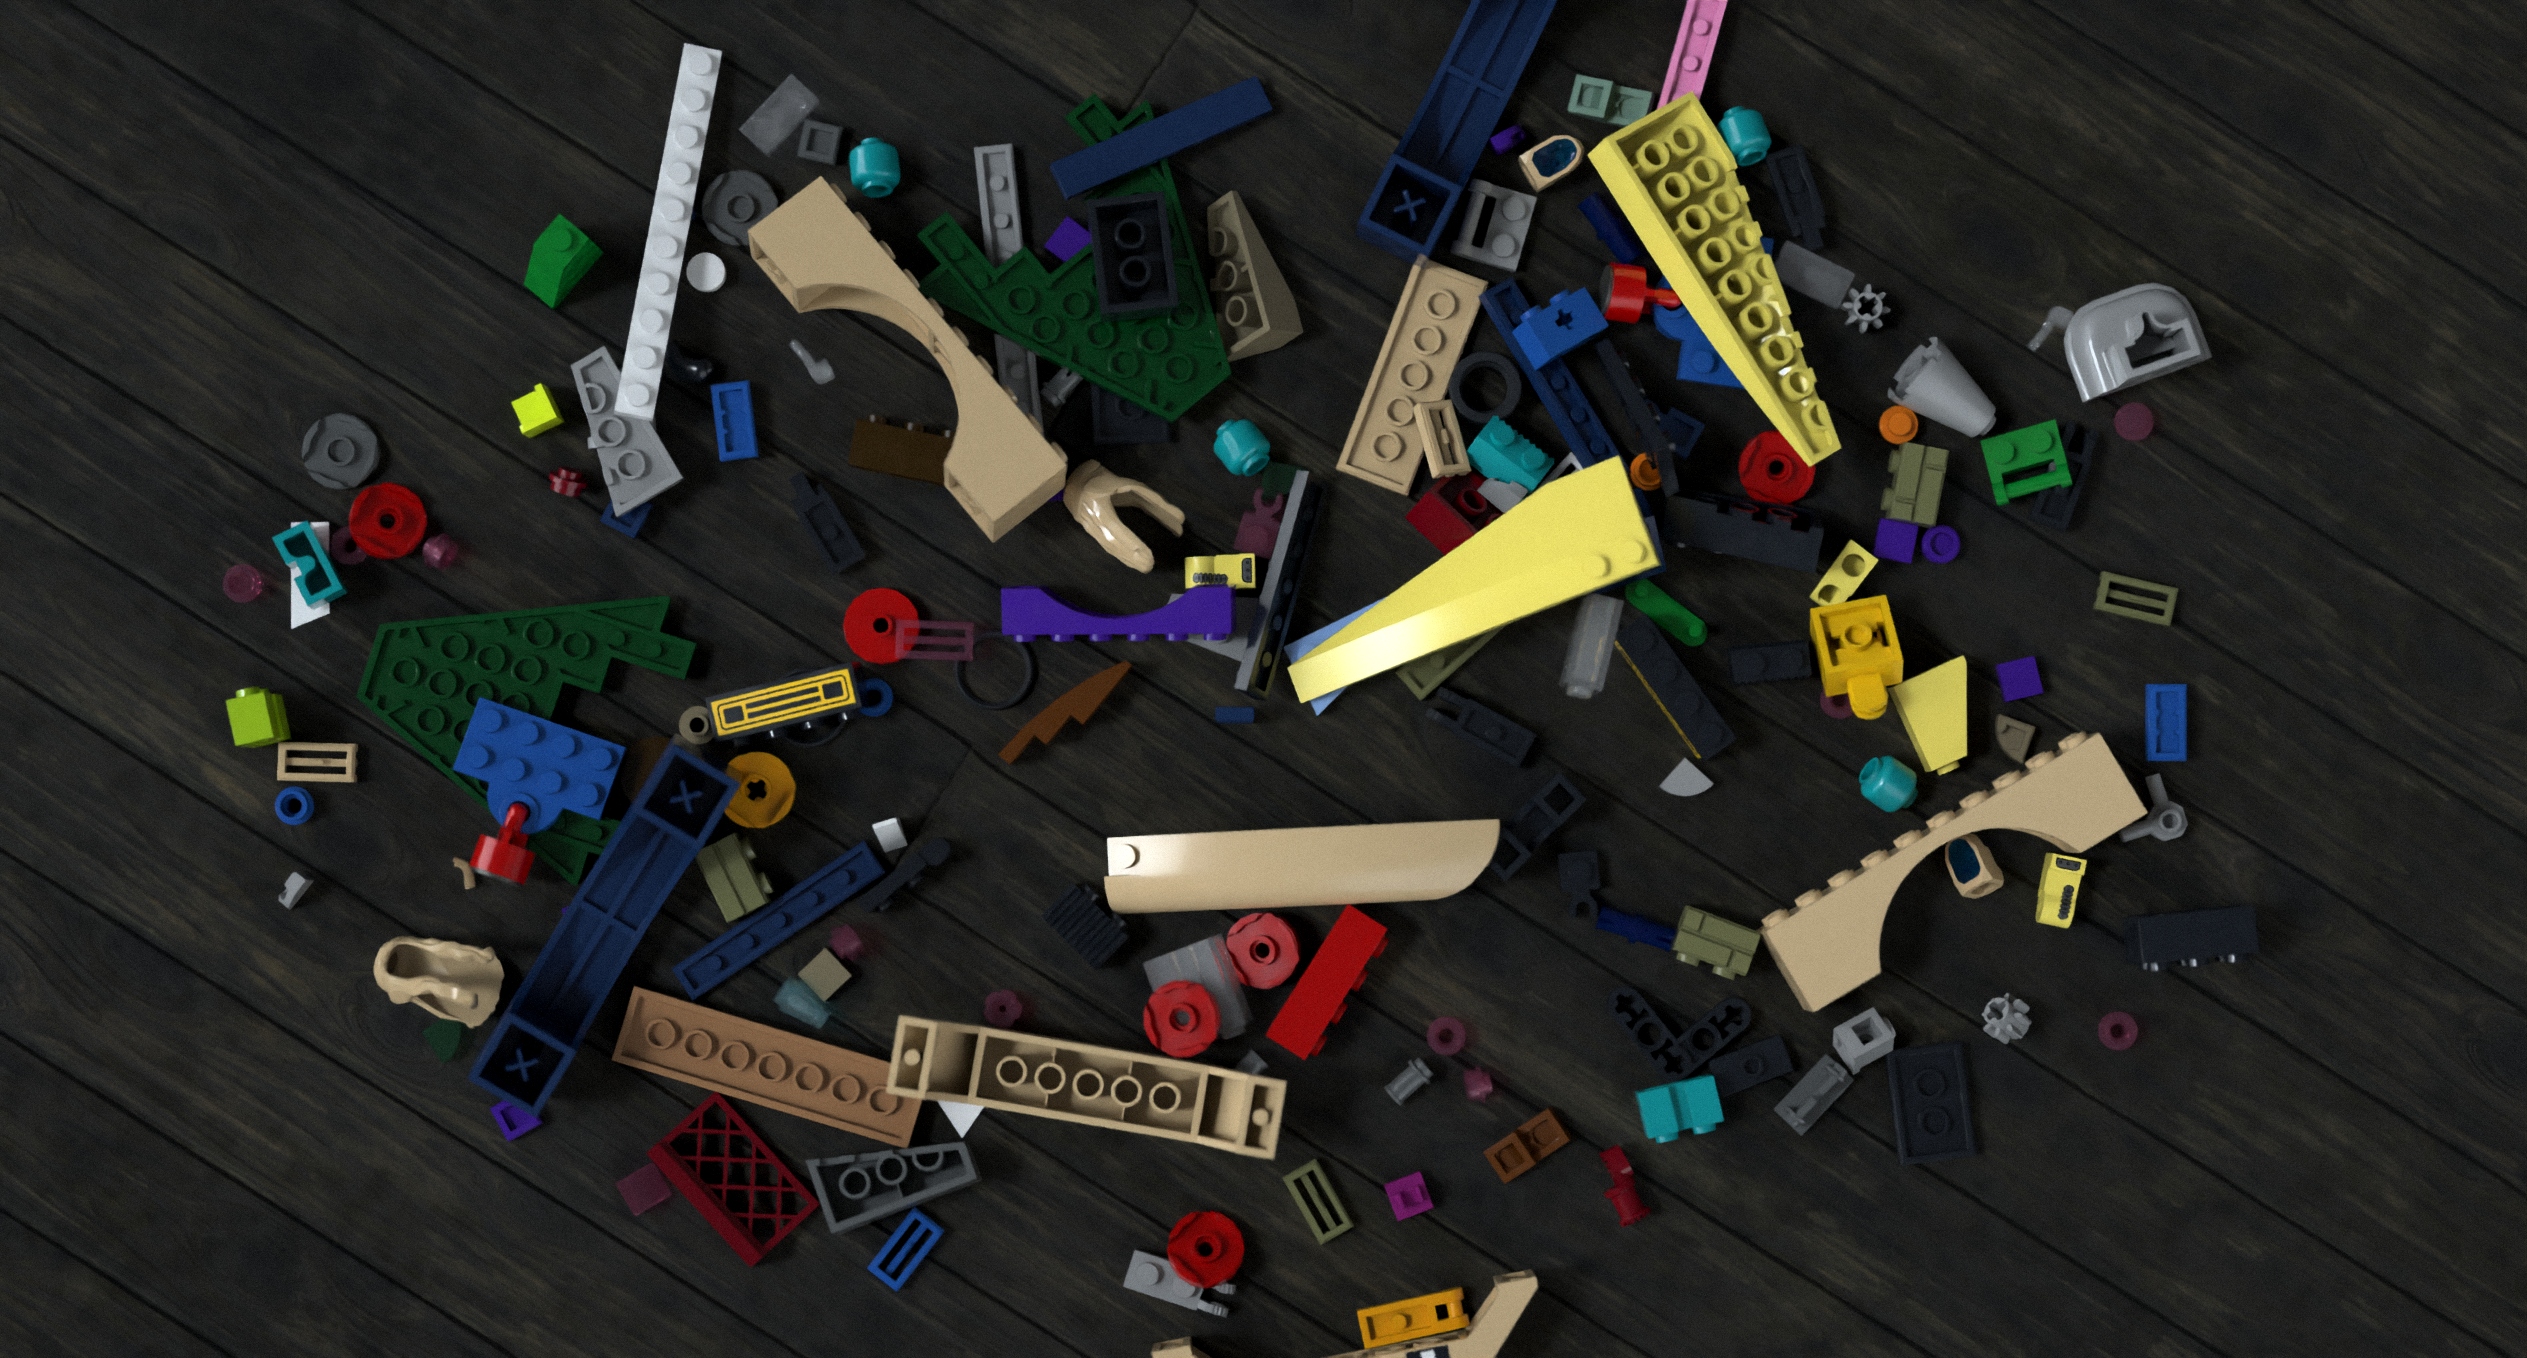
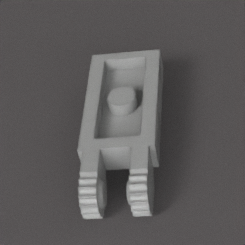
(1156, 1278)

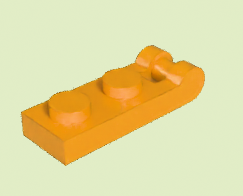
(1411, 1318)

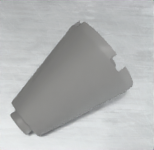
(1942, 390)

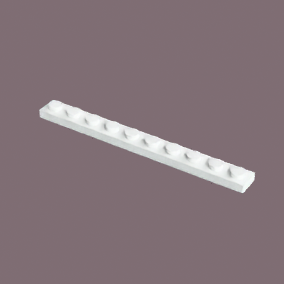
(668, 232)

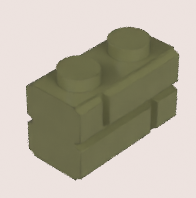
(1915, 484)
(733, 876)
(1715, 942)

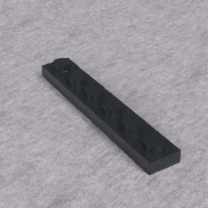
(1281, 585)

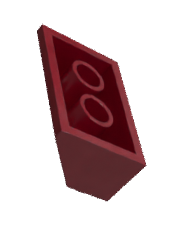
(1453, 511)

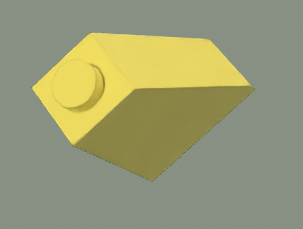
(1936, 714)

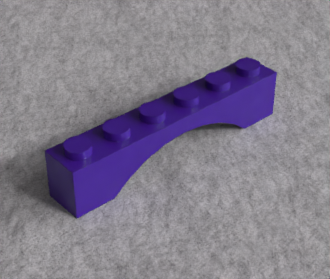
(1041, 611)

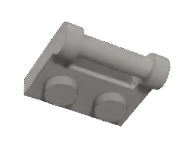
(1506, 227)

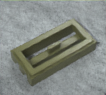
(2103, 592)
(1302, 1173)

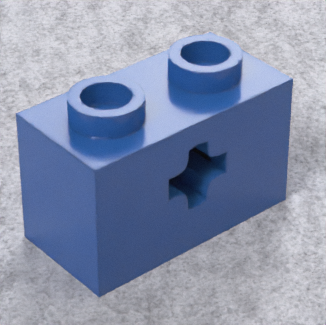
(1577, 321)

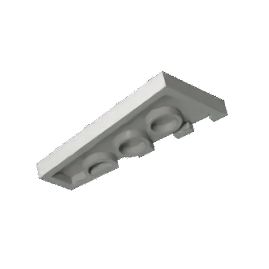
(629, 448)

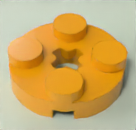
(779, 788)

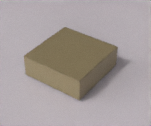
(825, 974)

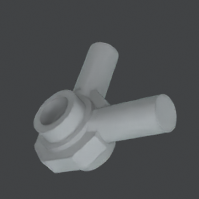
(2164, 820)

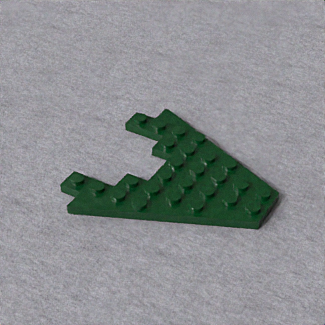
(1151, 361)
(433, 671)

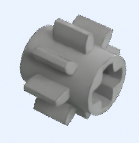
(1863, 298)
(2006, 1018)

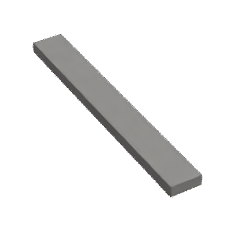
(1002, 240)

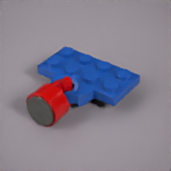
(1626, 295)
(532, 777)

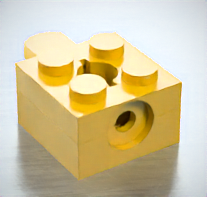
(1857, 652)

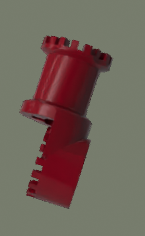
(1623, 1193)

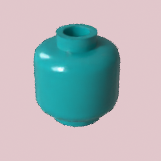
(1745, 135)
(874, 167)
(1242, 447)
(1888, 783)

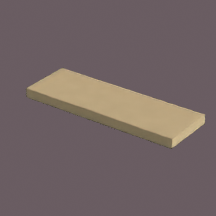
(1411, 369)

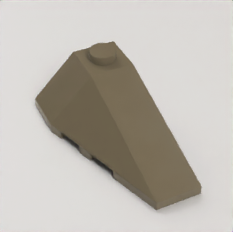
(1251, 295)

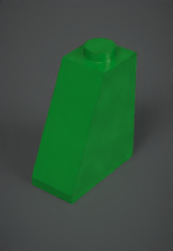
(559, 261)

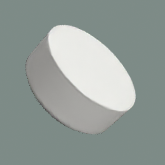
(706, 272)

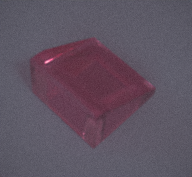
(643, 1189)

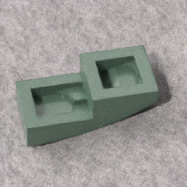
(1608, 102)

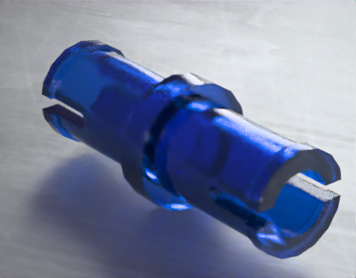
(1609, 229)
(1635, 928)

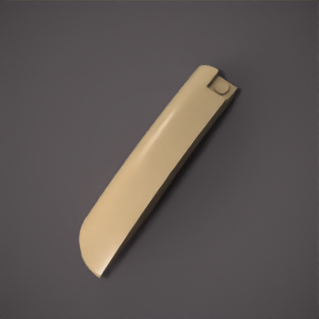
(1297, 866)

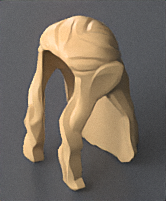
(1091, 498)
(441, 977)

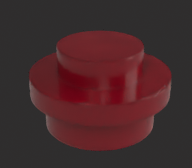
(567, 481)

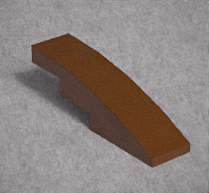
(1079, 702)

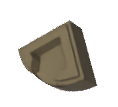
(2013, 737)

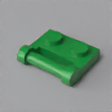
(2024, 451)

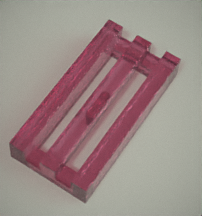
(928, 655)

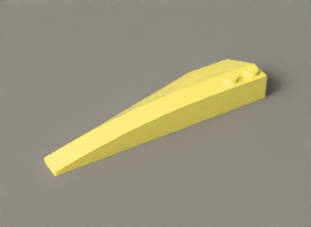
(1695, 221)
(1531, 558)

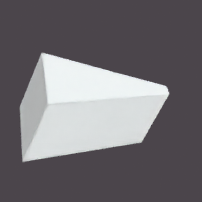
(890, 834)

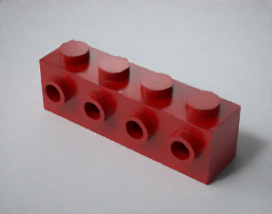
(1326, 982)

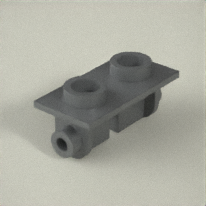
(1813, 1094)

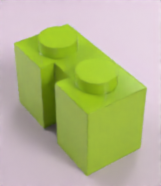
(257, 718)

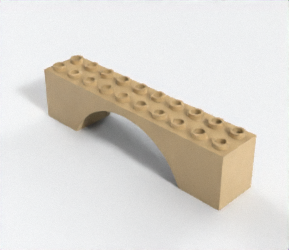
(829, 260)
(1835, 933)

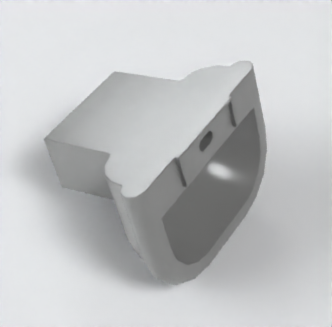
(2132, 339)

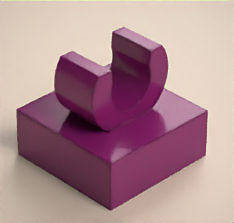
(1408, 1195)

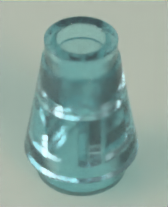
(801, 1002)

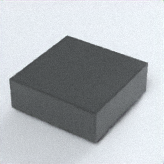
(820, 142)

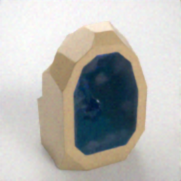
(1551, 160)
(1972, 866)

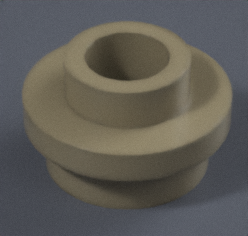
(685, 725)

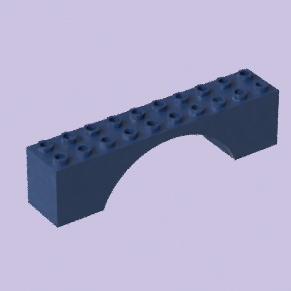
(1452, 127)
(604, 925)

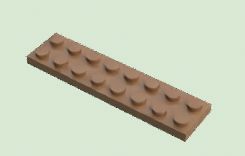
(764, 1066)

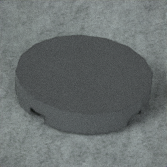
(736, 204)
(341, 451)

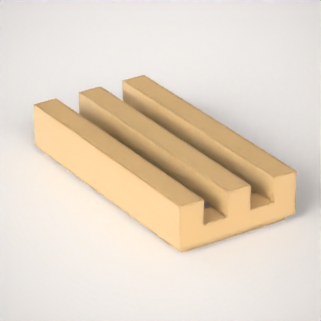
(1436, 439)
(350, 763)

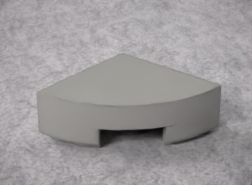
(1501, 494)
(1685, 780)
(295, 888)

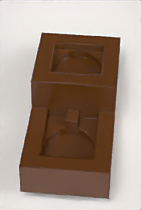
(1527, 1144)

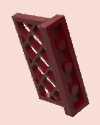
(707, 1201)

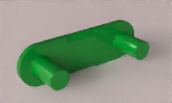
(1666, 612)

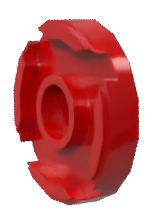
(1766, 485)
(392, 502)
(861, 619)
(1253, 967)
(1163, 1024)
(1208, 1230)

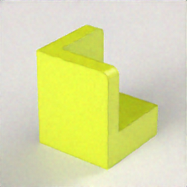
(537, 411)

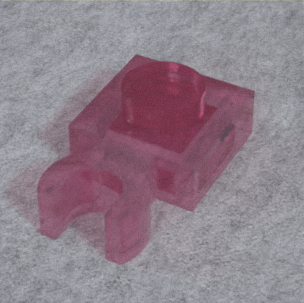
(1258, 529)

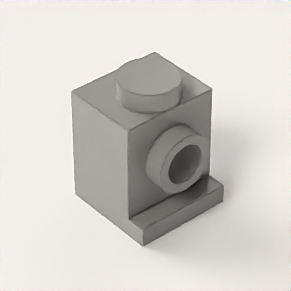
(1863, 1027)

